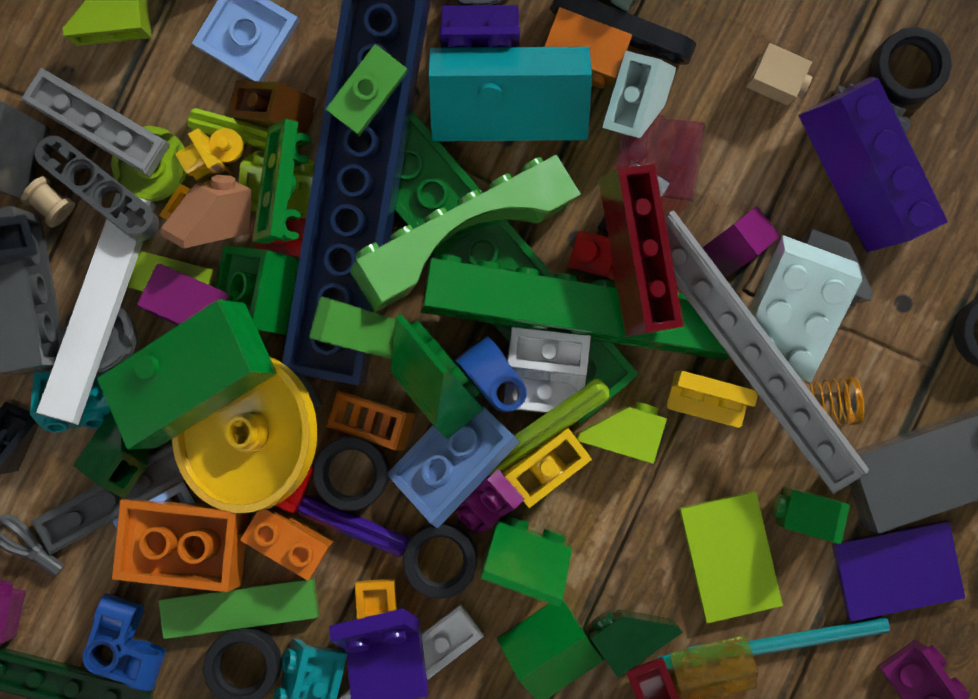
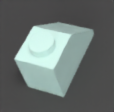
(638, 94)

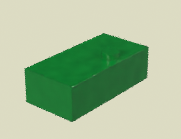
(186, 375)

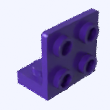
(480, 26)
(384, 656)

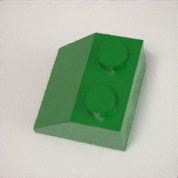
(262, 282)

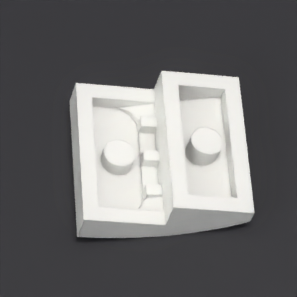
(549, 365)

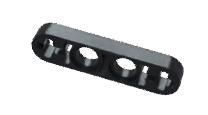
(645, 34)

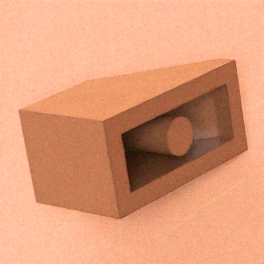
(210, 213)

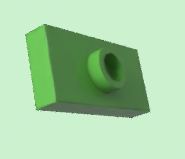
(367, 90)

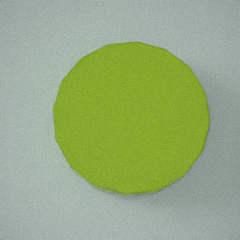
(164, 179)

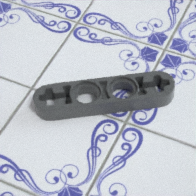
(96, 188)

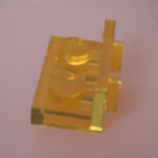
(715, 669)

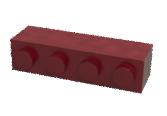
(640, 250)

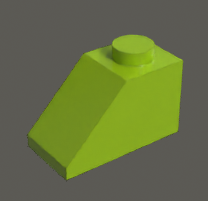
(108, 22)
(627, 432)

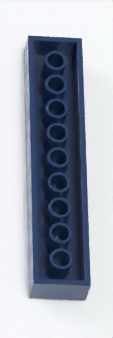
(353, 183)

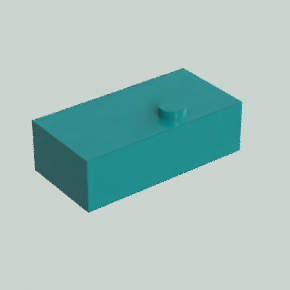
(510, 93)

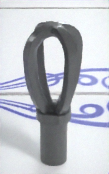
(35, 553)

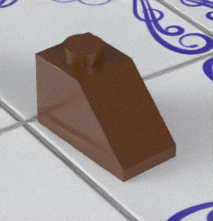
(270, 103)

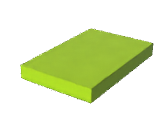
(730, 556)

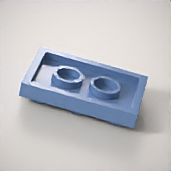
(444, 471)

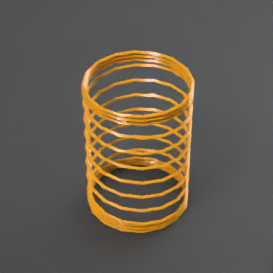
(859, 400)

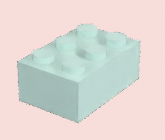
(804, 301)

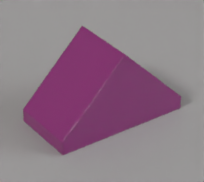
(741, 242)

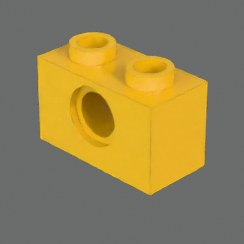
(547, 467)

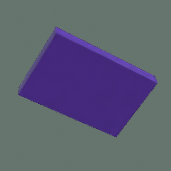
(898, 570)

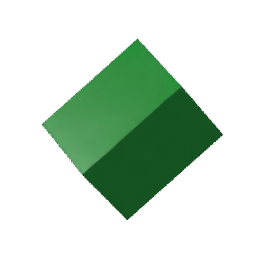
(549, 650)

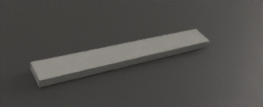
(761, 361)

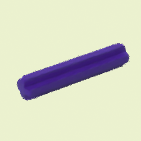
(353, 526)

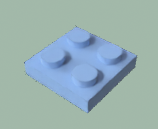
(246, 35)

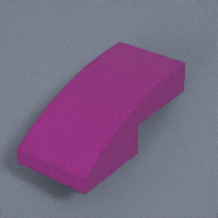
(488, 503)

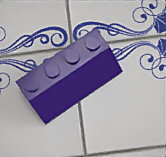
(872, 166)

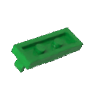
(279, 182)

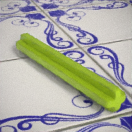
(556, 421)

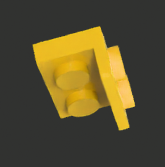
(710, 398)

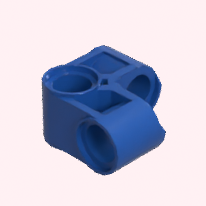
(488, 369)
(134, 661)

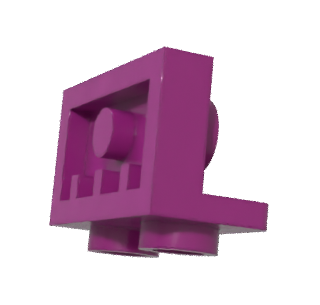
(919, 674)

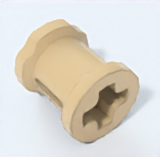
(47, 201)

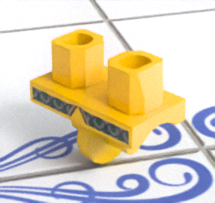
(208, 155)

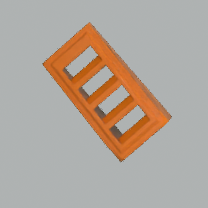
(401, 429)

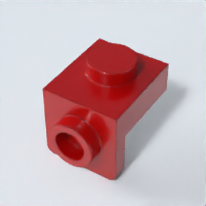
(592, 256)

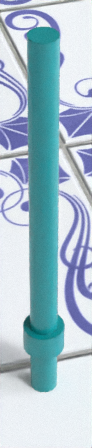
(811, 637)

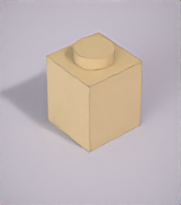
(780, 75)

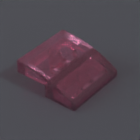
(674, 149)

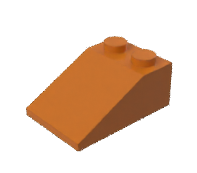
(179, 545)

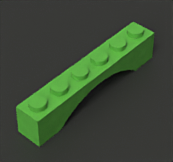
(531, 196)

